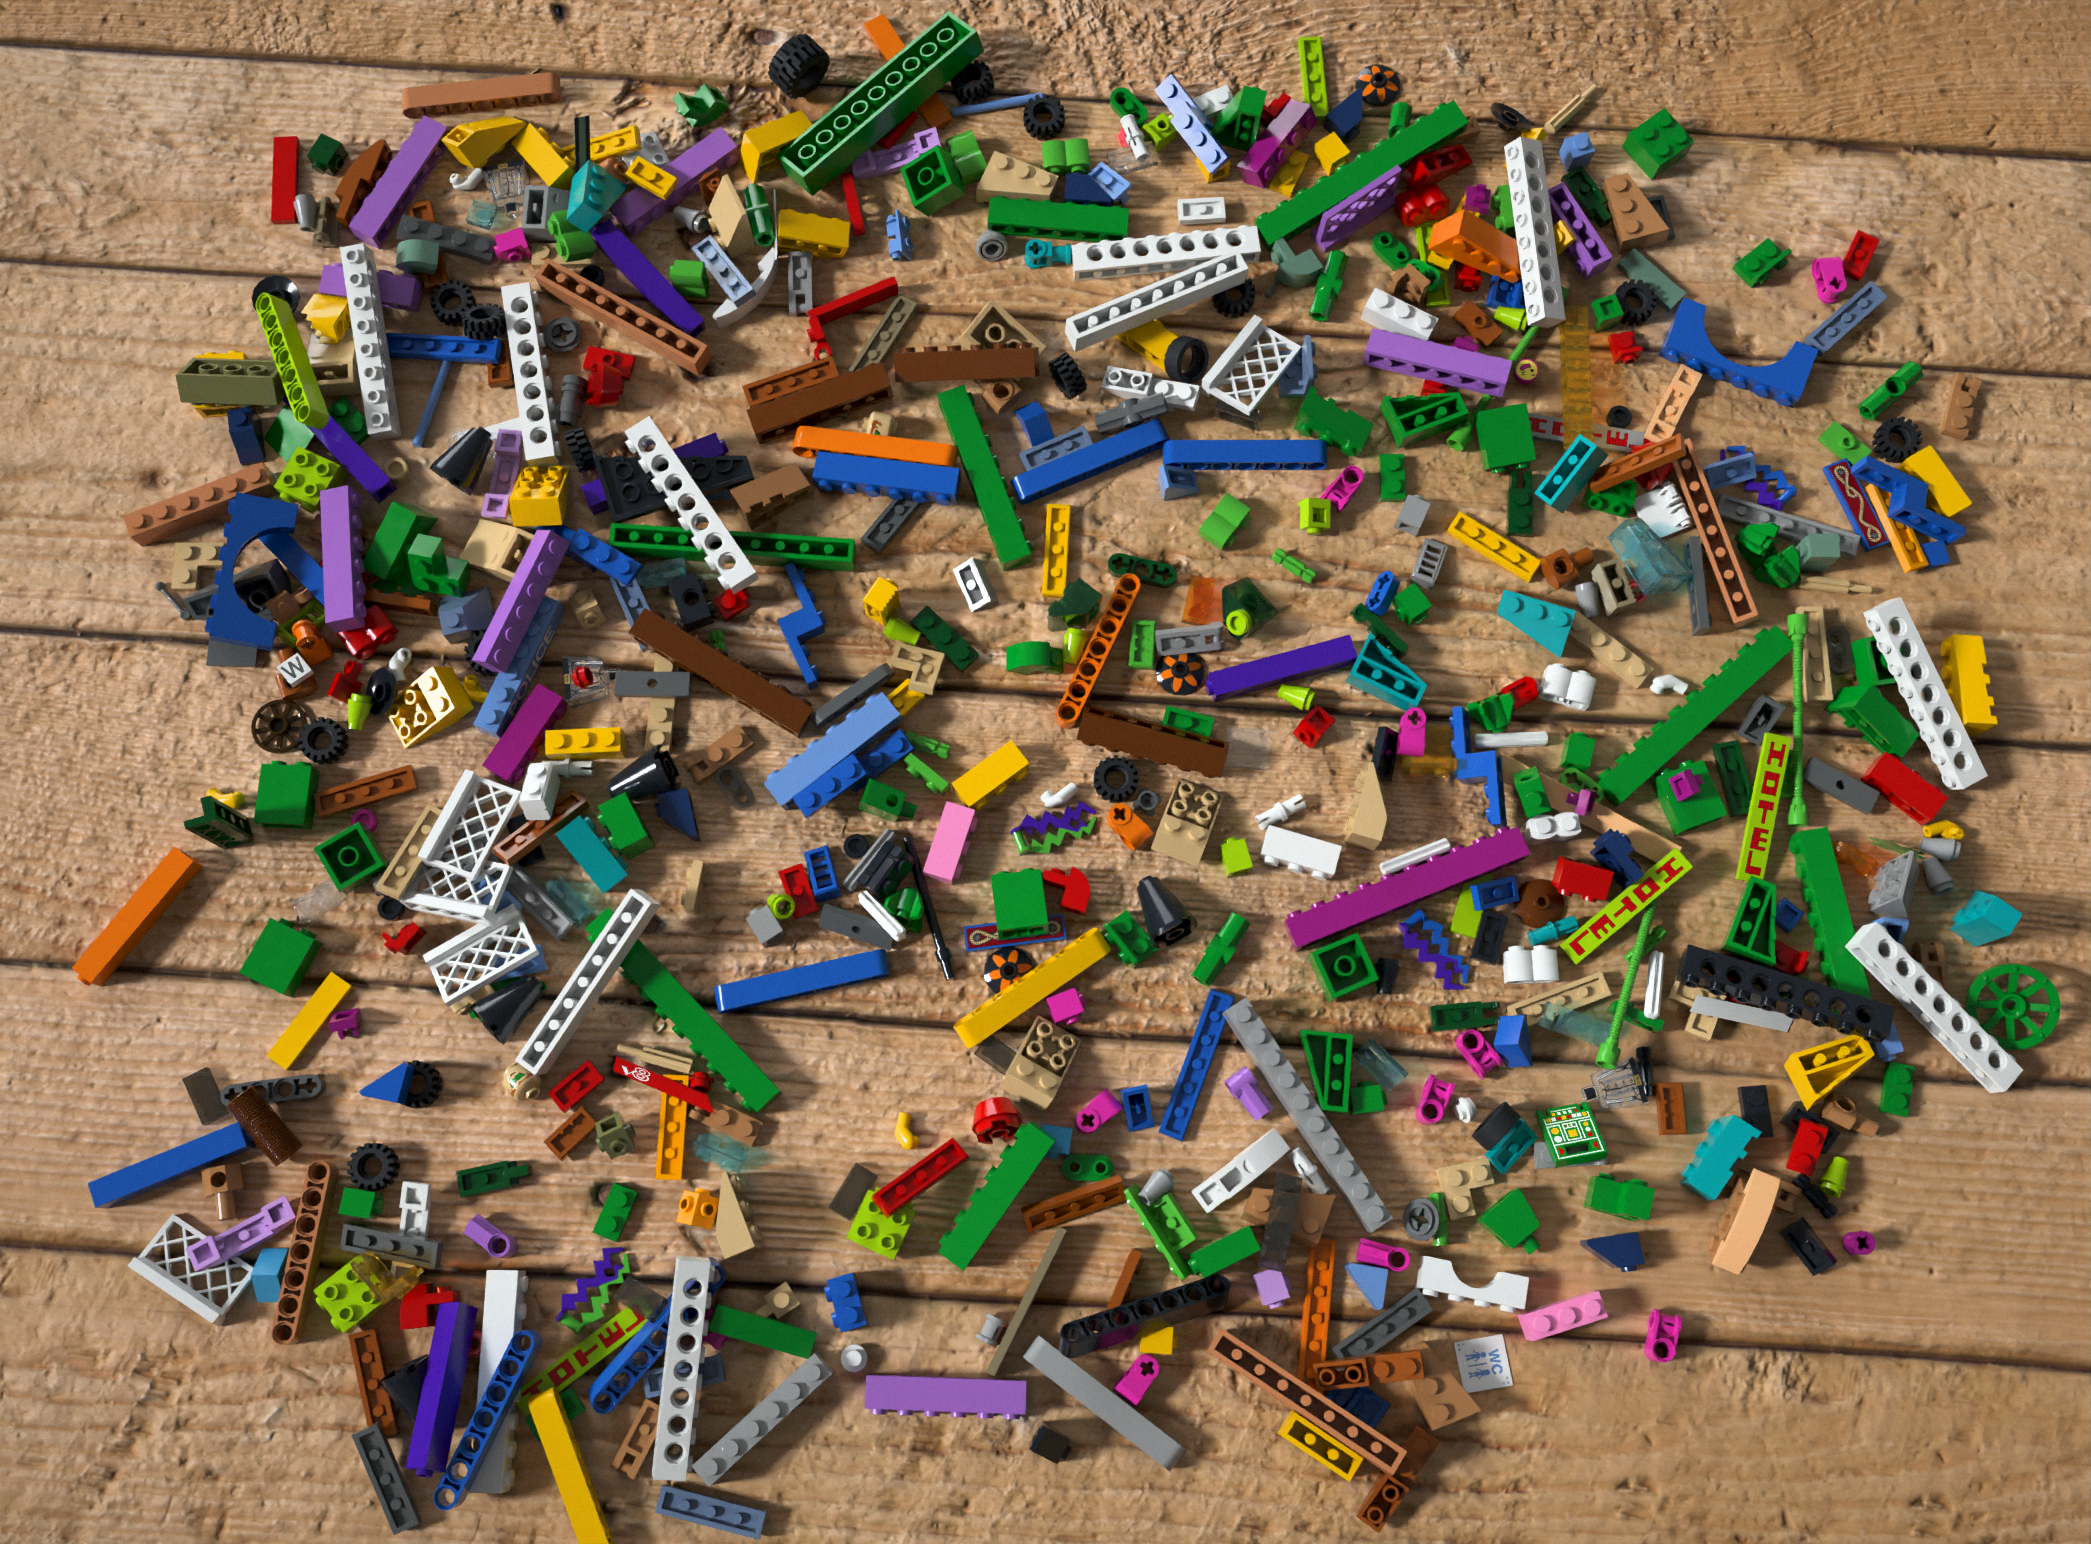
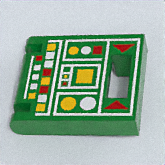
(1571, 1127)

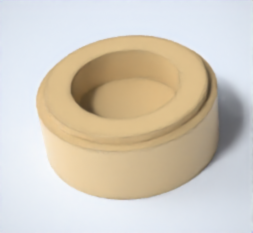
(397, 470)

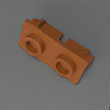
(709, 185)

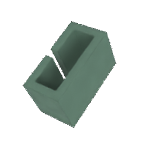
(1818, 552)

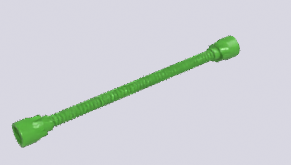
(1462, 433)
(1797, 630)
(1609, 1051)

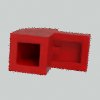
(1075, 886)
(419, 1302)

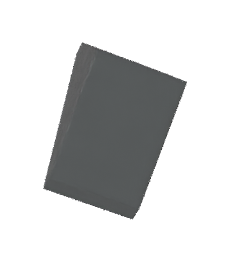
(1760, 719)

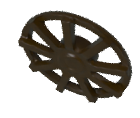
(278, 726)

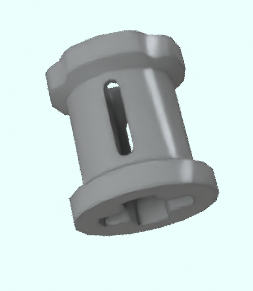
(991, 1330)

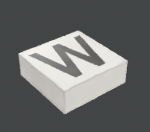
(295, 670)

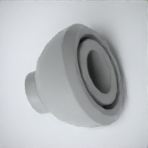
(991, 245)

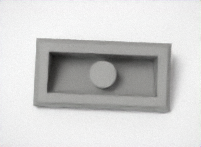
(975, 584)

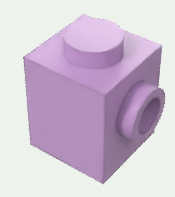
(1272, 1287)

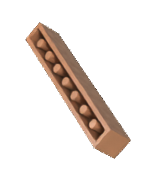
(623, 317)
(1714, 538)
(1306, 1402)

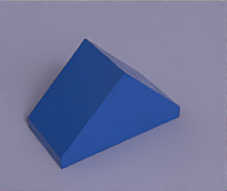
(1034, 423)
(1513, 1041)
(391, 1086)
(1137, 1108)

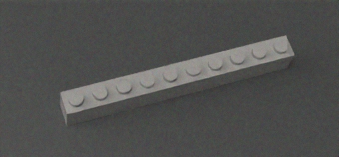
(1307, 1116)

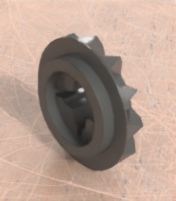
(553, 332)
(1414, 1227)

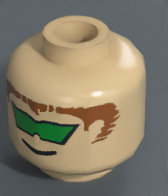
(880, 424)
(521, 1083)

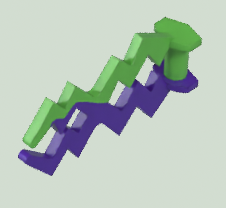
(1062, 825)
(600, 1281)

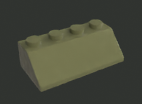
(230, 382)

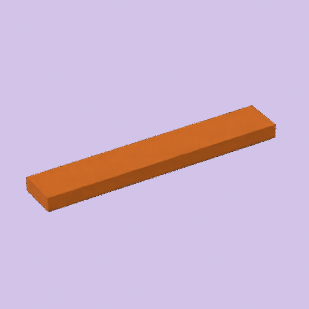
(889, 45)
(1316, 1309)

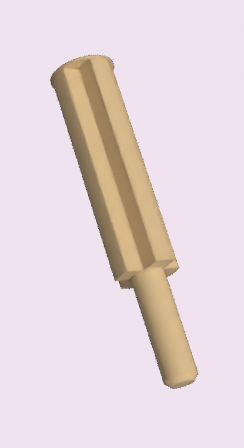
(1569, 111)
(1830, 584)
(660, 1058)

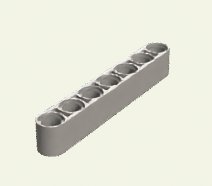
(1104, 1403)

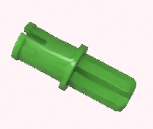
(1442, 1232)

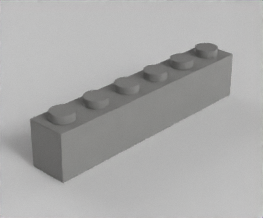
(762, 1419)

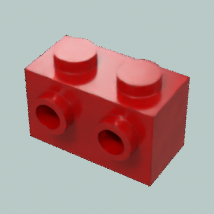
(1582, 878)

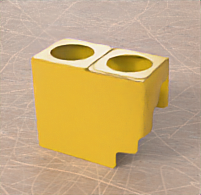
(329, 317)

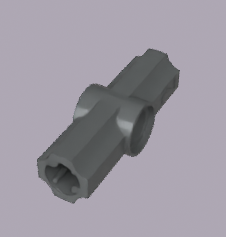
(1131, 413)

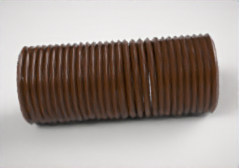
(271, 1132)

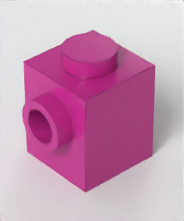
(1066, 1006)

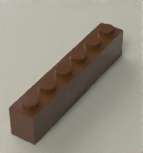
(966, 364)
(820, 402)
(1153, 741)

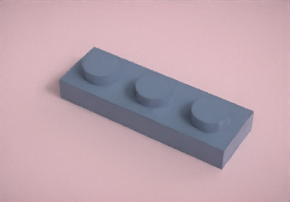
(1055, 448)
(711, 1370)

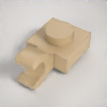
(462, 1005)
(779, 1302)

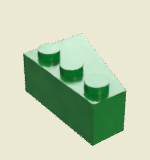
(1331, 424)
(394, 538)
(1875, 717)
(1753, 924)
(1329, 1068)

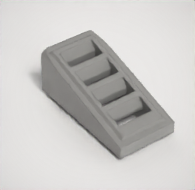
(1422, 579)

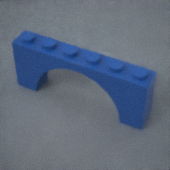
(1690, 346)
(250, 520)

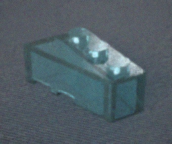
(1648, 557)

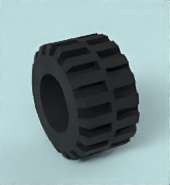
(798, 66)

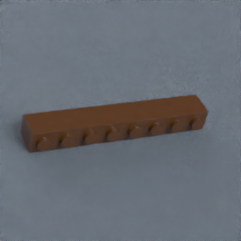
(721, 672)

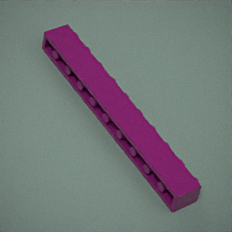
(1406, 888)

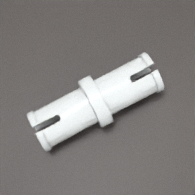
(1135, 138)
(571, 767)
(1280, 811)
(1308, 1171)

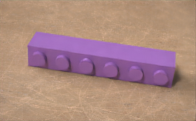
(400, 182)
(642, 207)
(1437, 362)
(342, 559)
(521, 601)
(945, 1395)

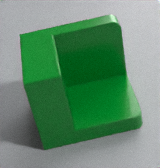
(1607, 312)

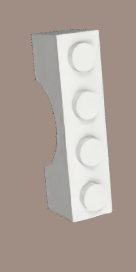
(1504, 1290)

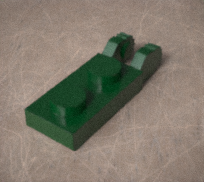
(1519, 506)
(1461, 1016)

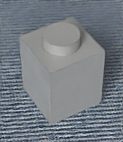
(1412, 514)
(765, 925)

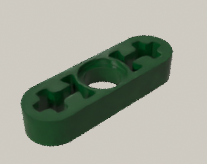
(1161, 568)

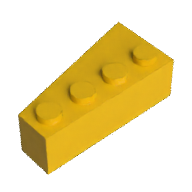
(1966, 681)

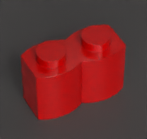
(1421, 205)
(365, 640)

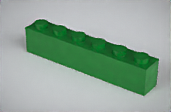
(1057, 220)
(997, 1194)

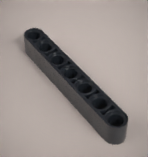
(1135, 1324)

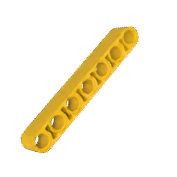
(1032, 987)
(569, 1468)

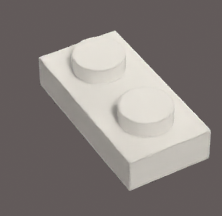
(1214, 101)
(1201, 210)

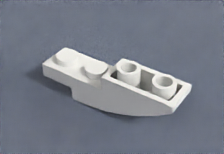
(1140, 384)
(1241, 1170)

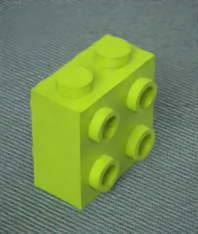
(307, 476)
(876, 1231)
(347, 1300)

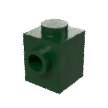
(327, 155)

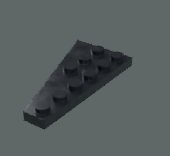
(633, 495)

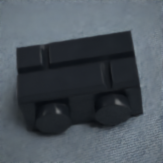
(887, 870)

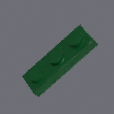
(944, 638)
(1733, 777)

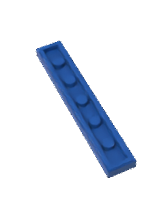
(443, 348)
(1196, 1065)

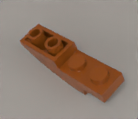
(360, 178)
(1369, 1369)
(1390, 1490)

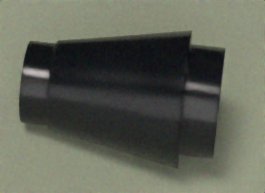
(1387, 972)

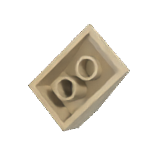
(730, 220)
(996, 326)

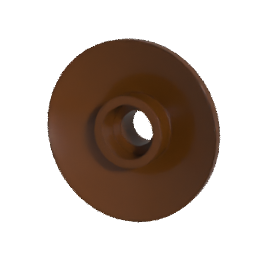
(1528, 909)

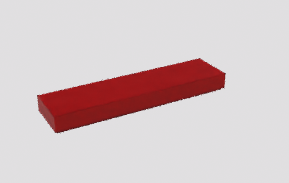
(285, 179)
(855, 301)
(920, 1177)

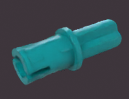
(1553, 930)

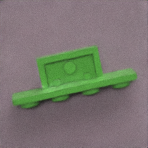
(1167, 1226)

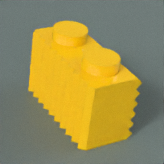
(882, 600)

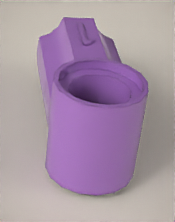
(1245, 1088)
(489, 1236)

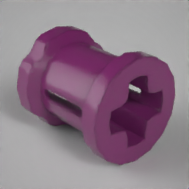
(1866, 1241)

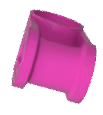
(1829, 278)
(1341, 491)
(1412, 737)
(1478, 1054)
(1435, 1095)
(1100, 1109)
(1664, 1334)
(1134, 1383)

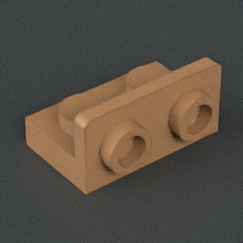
(1410, 284)

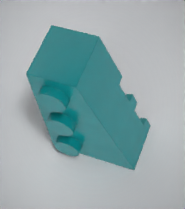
(1385, 676)

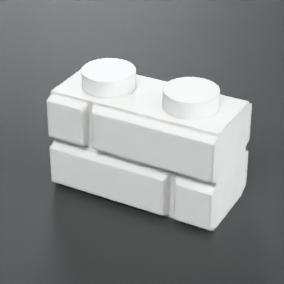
(539, 791)

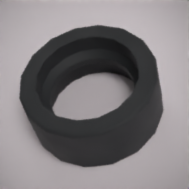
(1174, 358)
(1496, 1126)

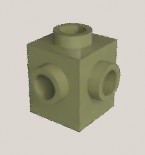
(615, 1135)

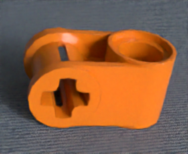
(311, 643)
(1129, 828)

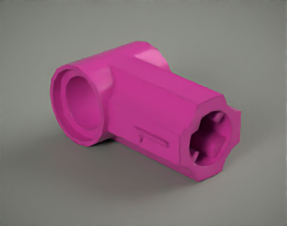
(1379, 1255)

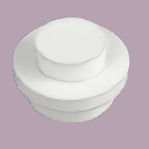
(1464, 1109)
(854, 1358)

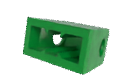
(1531, 792)
(875, 797)
(1511, 1221)

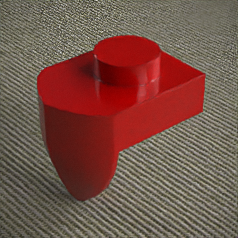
(1524, 691)

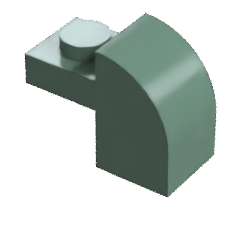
(417, 256)
(1292, 269)

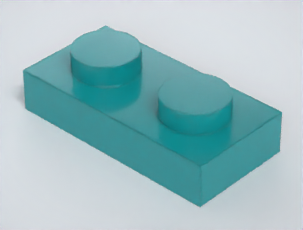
(1511, 1147)

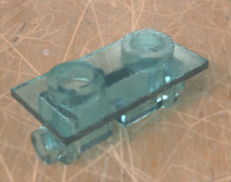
(661, 572)
(569, 900)
(708, 1149)

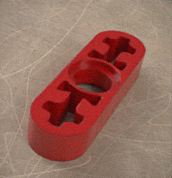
(852, 204)

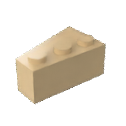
(1015, 180)

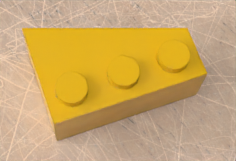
(765, 142)
(811, 233)
(1826, 1067)

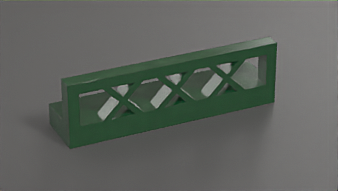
(220, 824)

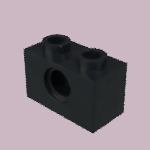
(695, 615)

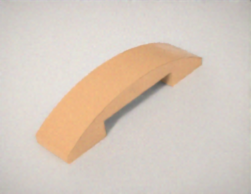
(1672, 404)
(1748, 1223)

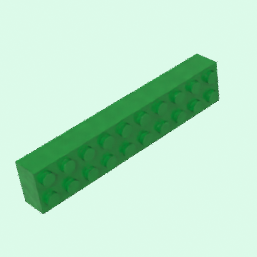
(880, 103)

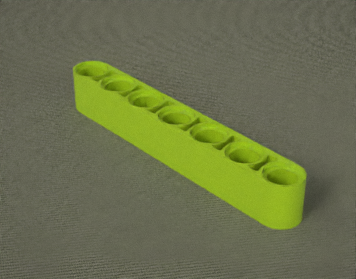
(292, 361)

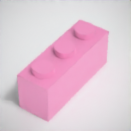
(950, 843)
(1562, 1315)

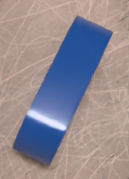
(1382, 593)

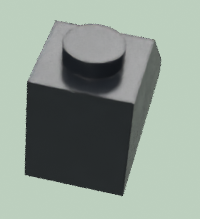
(1050, 1443)

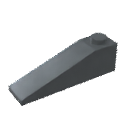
(253, 587)

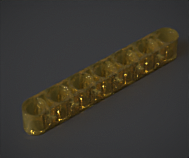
(1575, 374)

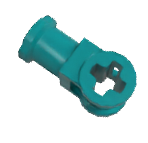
(1046, 254)

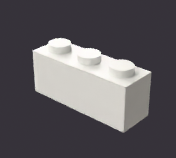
(1398, 316)
(1299, 853)

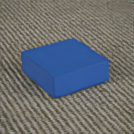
(1935, 554)
(1787, 915)

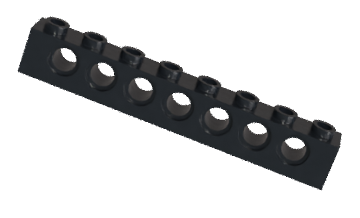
(1875, 1013)

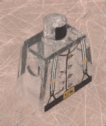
(507, 185)
(602, 678)
(1616, 1087)

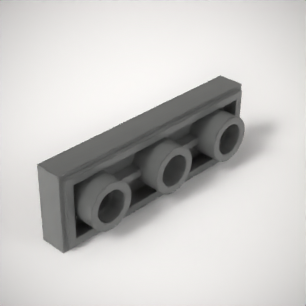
(638, 684)
(1852, 791)
(855, 926)

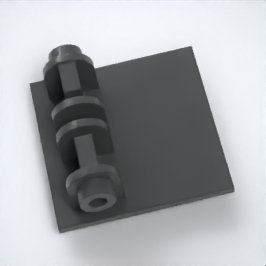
(230, 655)

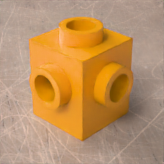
(698, 1208)

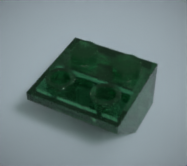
(1075, 608)

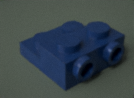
(1612, 852)

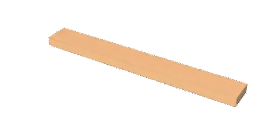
(1602, 818)

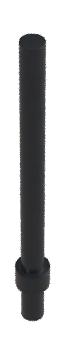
(942, 953)

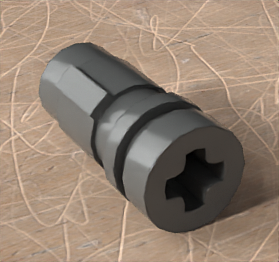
(571, 405)

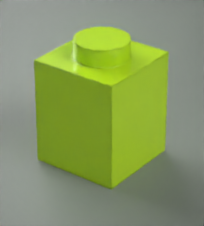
(1235, 857)

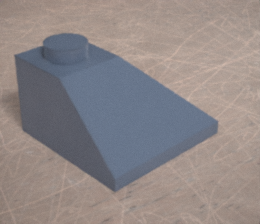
(466, 614)

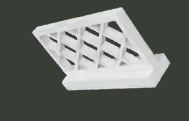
(1235, 353)
(450, 819)
(457, 908)
(475, 942)
(180, 1290)

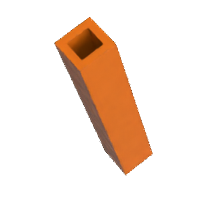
(136, 918)

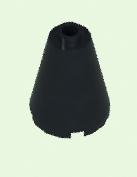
(465, 460)
(646, 776)
(1163, 913)
(508, 1007)
(406, 1385)

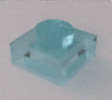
(481, 214)

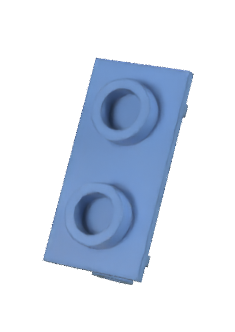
(899, 227)

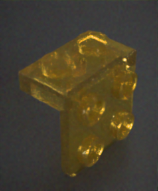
(1436, 757)
(380, 1280)

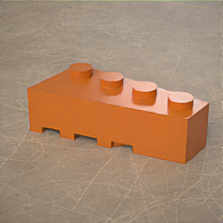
(1476, 245)

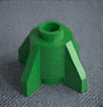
(1756, 541)
(1780, 569)
(1493, 711)
(907, 908)

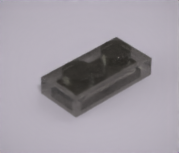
(1229, 413)

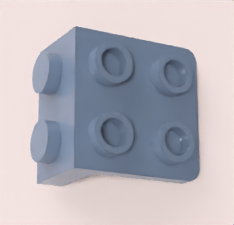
(1300, 373)

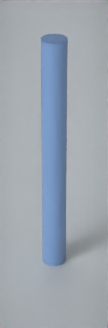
(993, 105)
(431, 404)

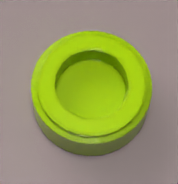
(1239, 622)

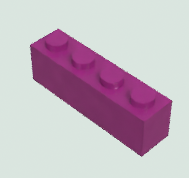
(1277, 143)
(525, 735)

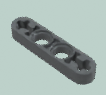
(852, 695)
(273, 1088)

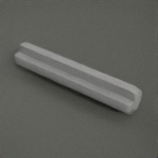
(851, 881)

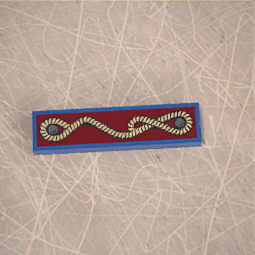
(1856, 505)
(985, 936)

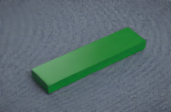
(762, 1331)

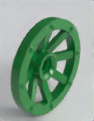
(2019, 1006)

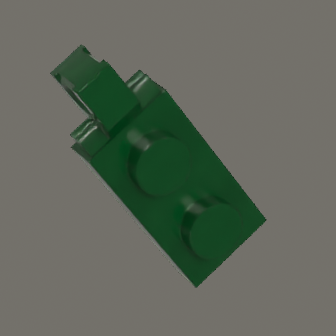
(1587, 195)
(1380, 630)
(491, 1177)

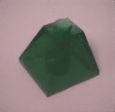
(1247, 597)

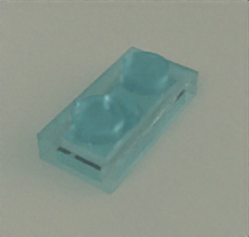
(1380, 1064)

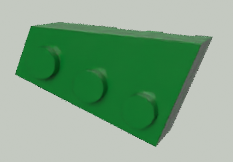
(1241, 119)
(1421, 417)

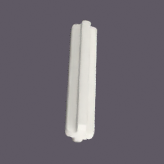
(1517, 739)
(1415, 856)
(882, 916)
(1654, 985)

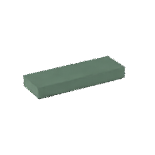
(1639, 267)

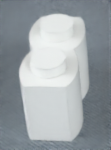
(1567, 687)
(1556, 829)
(1530, 966)

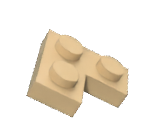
(188, 562)
(923, 662)
(1697, 1024)
(1457, 1182)

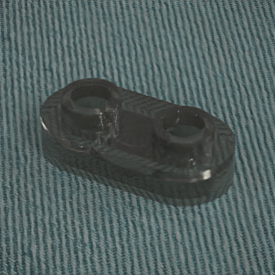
(1839, 651)
(735, 788)

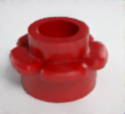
(582, 677)
(701, 1082)

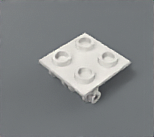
(651, 151)
(1663, 510)

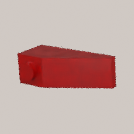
(1436, 166)

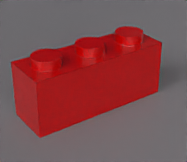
(1904, 788)

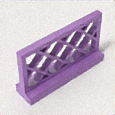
(1357, 210)

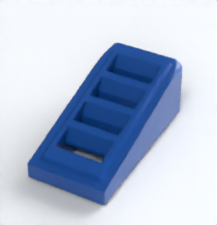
(828, 888)

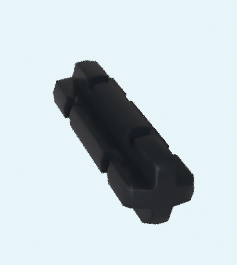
(1645, 1069)
(1815, 1196)

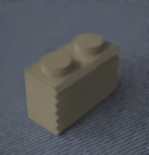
(1613, 587)

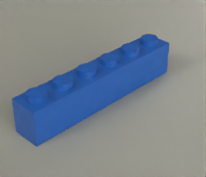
(887, 478)

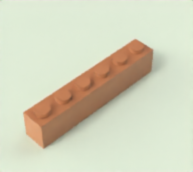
(198, 505)

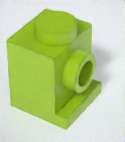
(1160, 132)
(1314, 515)

